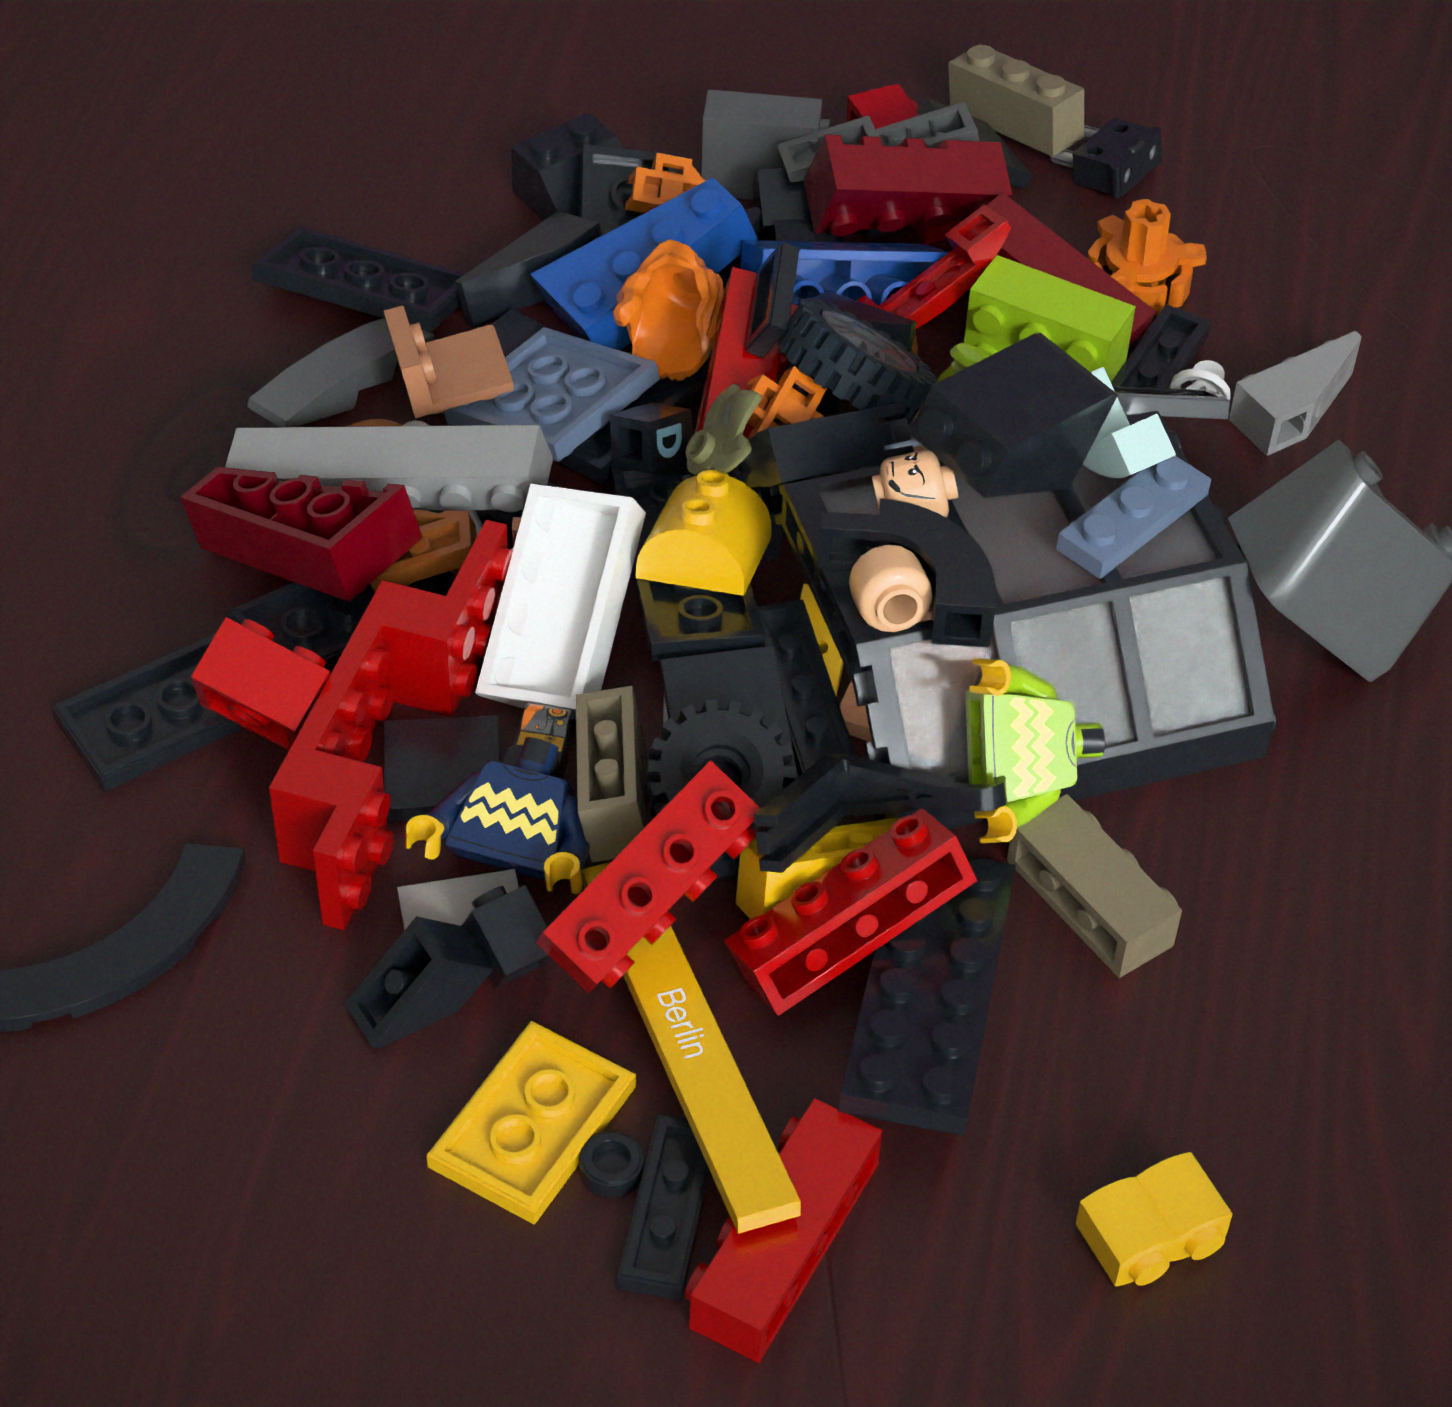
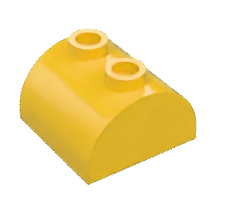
(707, 535)

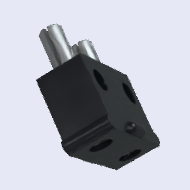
(1113, 156)

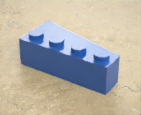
(848, 266)
(586, 281)

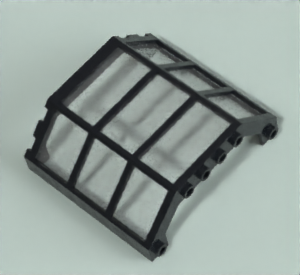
(1149, 651)

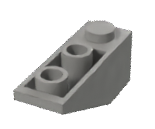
(1291, 397)

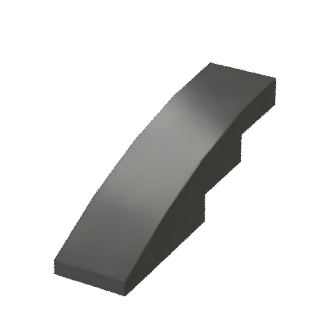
(329, 377)

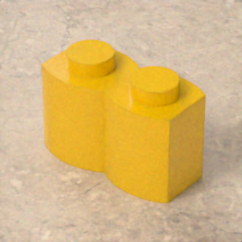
(1154, 1220)

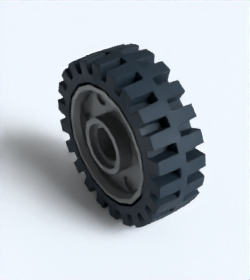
(855, 359)

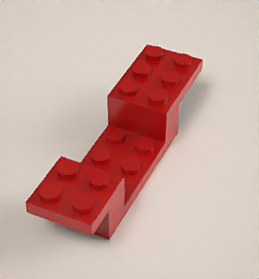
(403, 651)

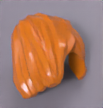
(671, 309)

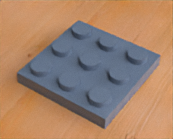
(564, 388)

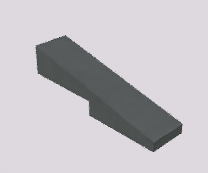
(933, 127)

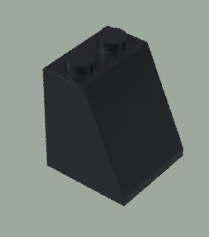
(1015, 419)

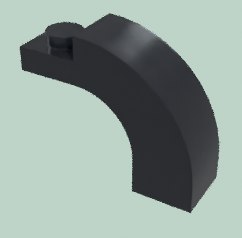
(951, 558)

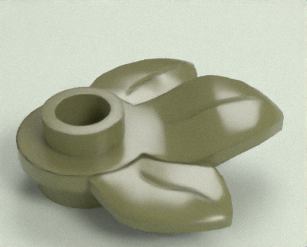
(721, 441)

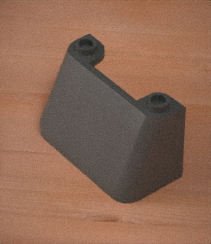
(1345, 559)

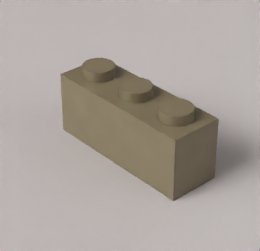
(1018, 99)
(610, 770)
(1095, 886)

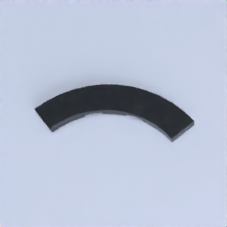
(133, 953)

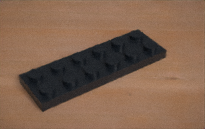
(677, 617)
(930, 1010)

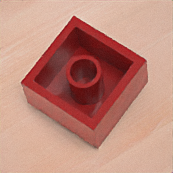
(259, 681)

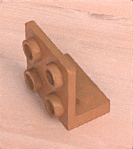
(450, 368)

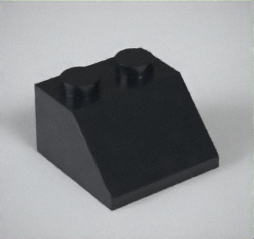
(549, 164)

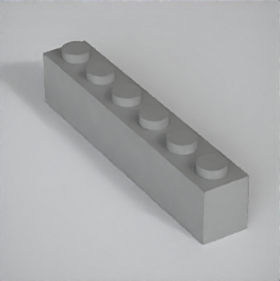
(437, 464)

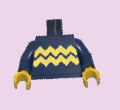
(511, 820)

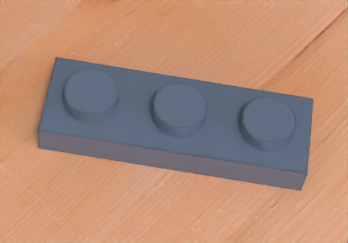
(1132, 515)

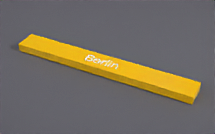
(708, 1083)

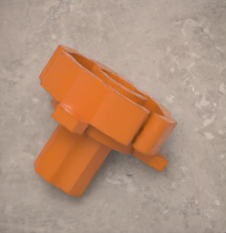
(1146, 254)

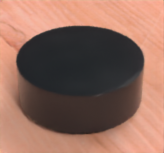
(611, 1164)

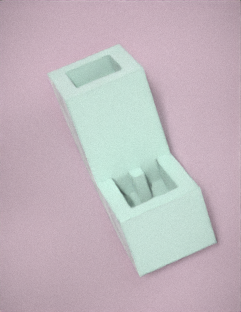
(1123, 447)

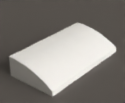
(561, 597)

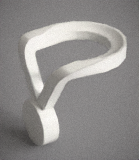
(1204, 376)

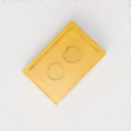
(531, 1121)

